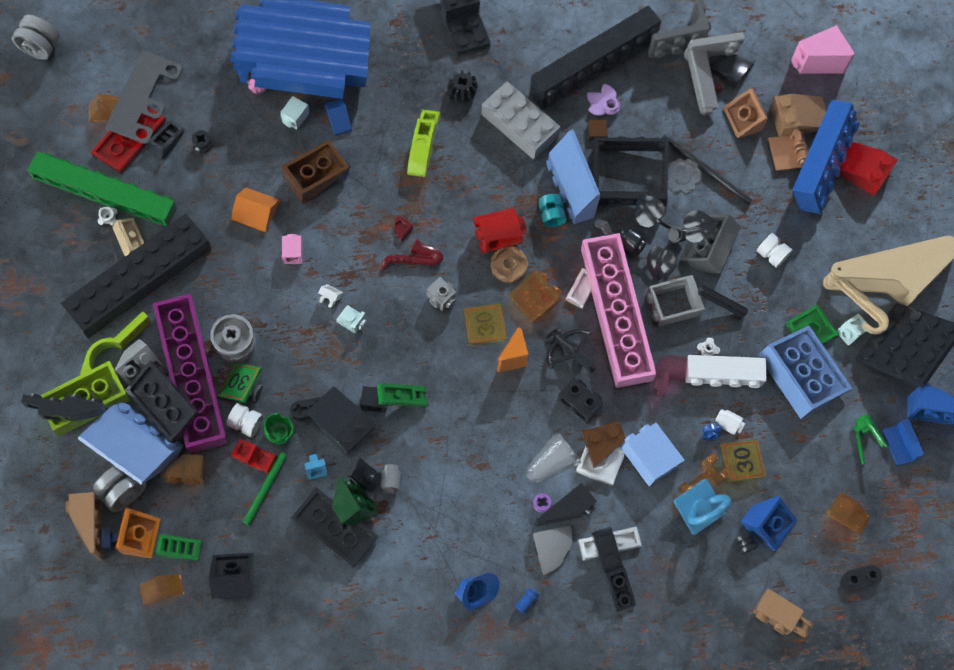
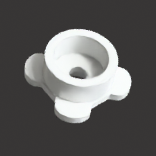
(103, 212)
(702, 347)

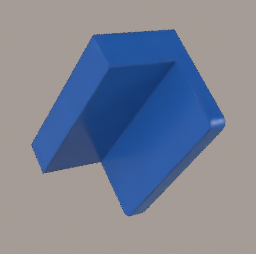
(903, 443)

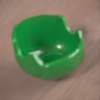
(278, 428)

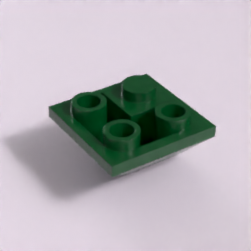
(352, 502)

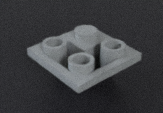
(135, 359)

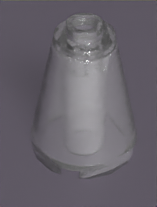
(552, 460)

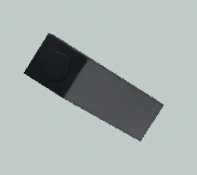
(570, 507)

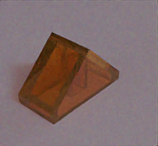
(102, 107)
(161, 588)

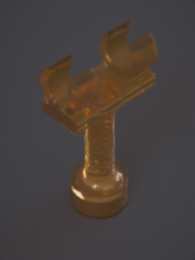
(710, 472)

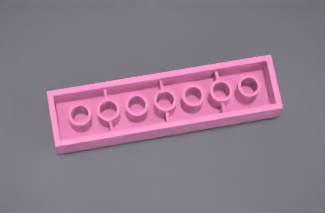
(618, 310)

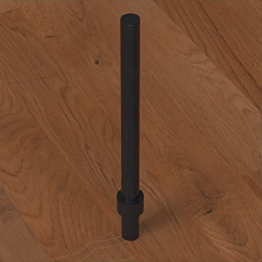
(678, 147)

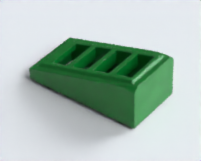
(179, 540)

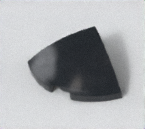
(731, 67)

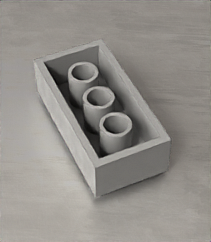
(520, 120)

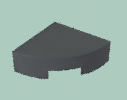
(604, 226)

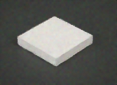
(607, 469)

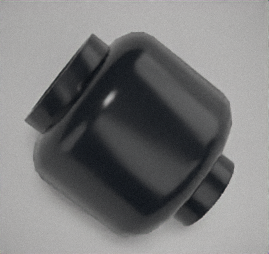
(633, 241)

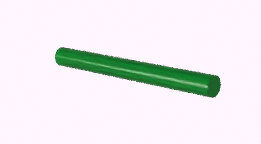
(264, 489)

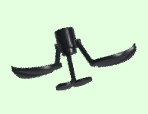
(697, 228)

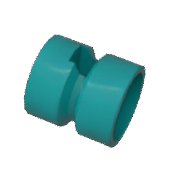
(552, 211)

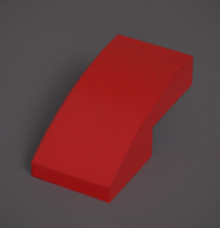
(254, 456)

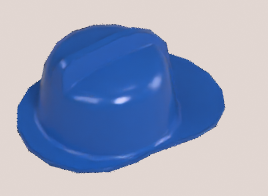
(477, 590)

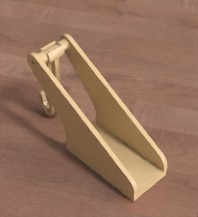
(896, 272)

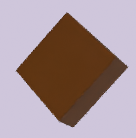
(597, 129)

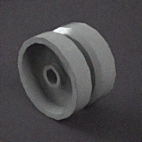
(35, 37)
(233, 338)
(117, 489)

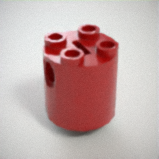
(499, 230)

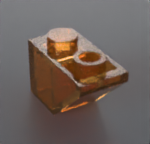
(185, 469)

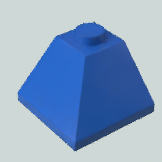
(770, 521)

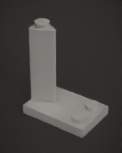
(697, 55)

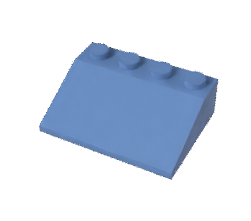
(573, 179)
(804, 371)
(131, 442)

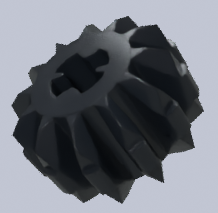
(462, 85)

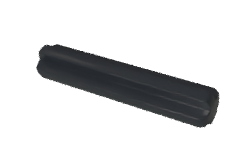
(722, 301)

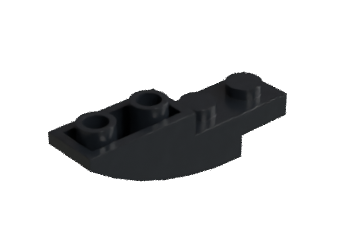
(70, 409)
(613, 569)

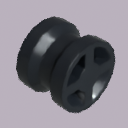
(201, 146)
(746, 542)

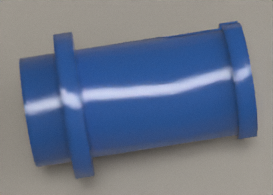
(527, 600)

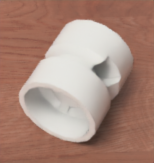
(774, 250)
(243, 419)

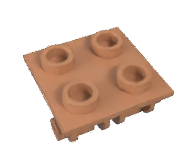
(788, 151)

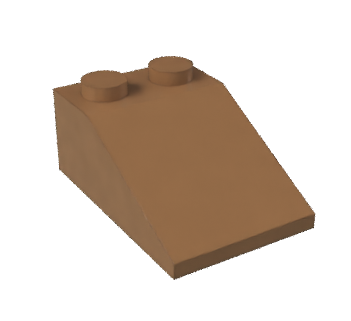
(797, 112)
(86, 514)

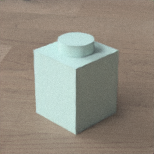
(294, 113)

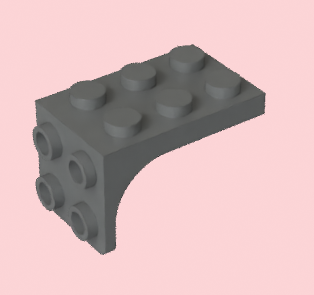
(678, 40)

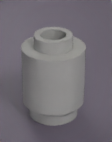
(390, 479)

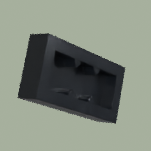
(363, 474)

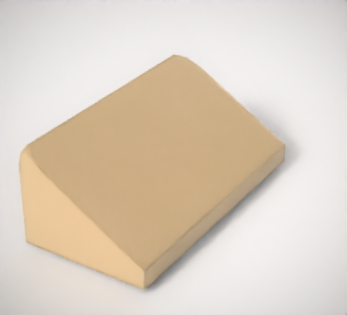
(128, 235)

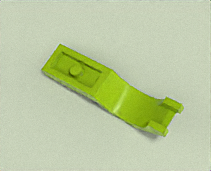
(124, 338)

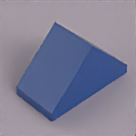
(338, 116)

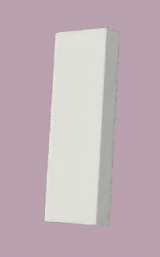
(625, 539)

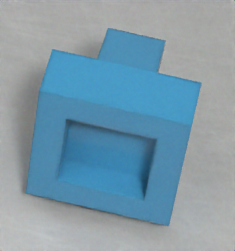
(315, 468)

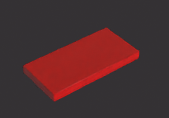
(119, 150)

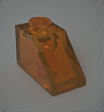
(848, 512)

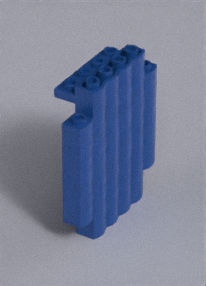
(301, 47)

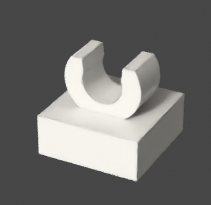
(331, 293)

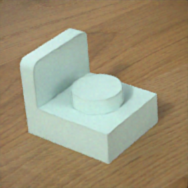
(352, 319)
(852, 329)

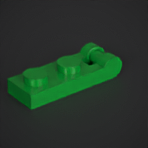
(402, 395)

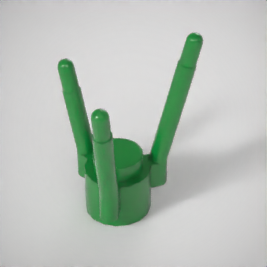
(866, 425)

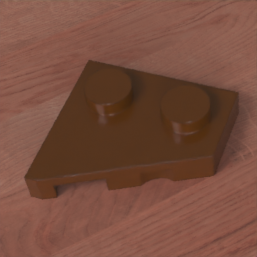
(603, 441)

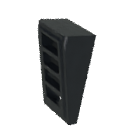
(160, 149)

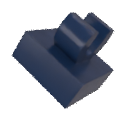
(108, 538)

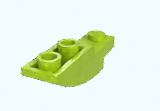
(423, 143)

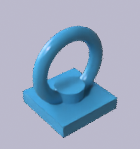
(701, 506)

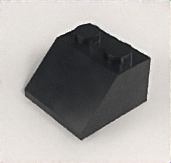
(232, 575)

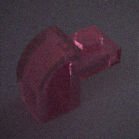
(667, 368)

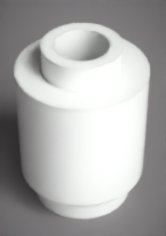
(730, 421)

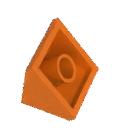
(254, 209)
(515, 353)
(137, 534)

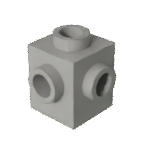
(441, 294)

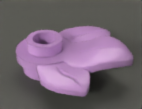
(602, 100)

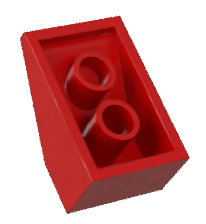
(867, 167)

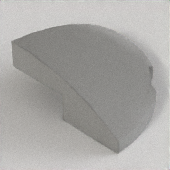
(552, 547)

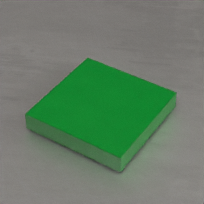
(818, 323)

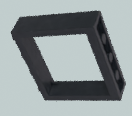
(622, 143)

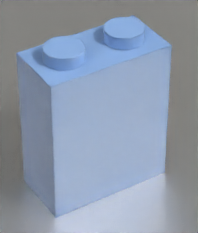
(652, 453)

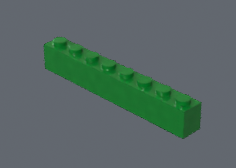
(102, 189)

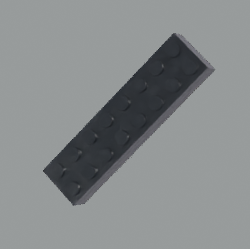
(594, 57)
(136, 275)

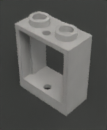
(691, 290)

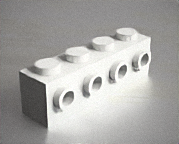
(725, 370)

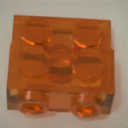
(536, 295)

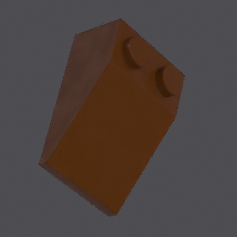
(314, 171)

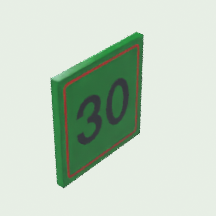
(239, 382)

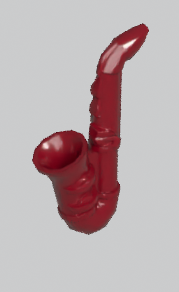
(425, 255)

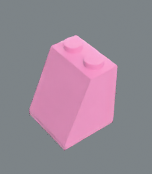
(823, 53)

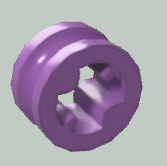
(540, 497)

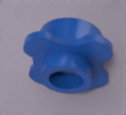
(711, 432)

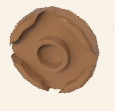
(509, 264)

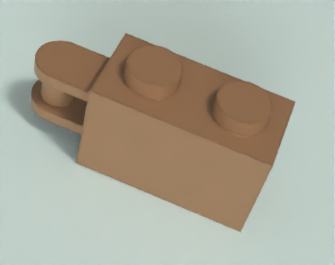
(781, 614)

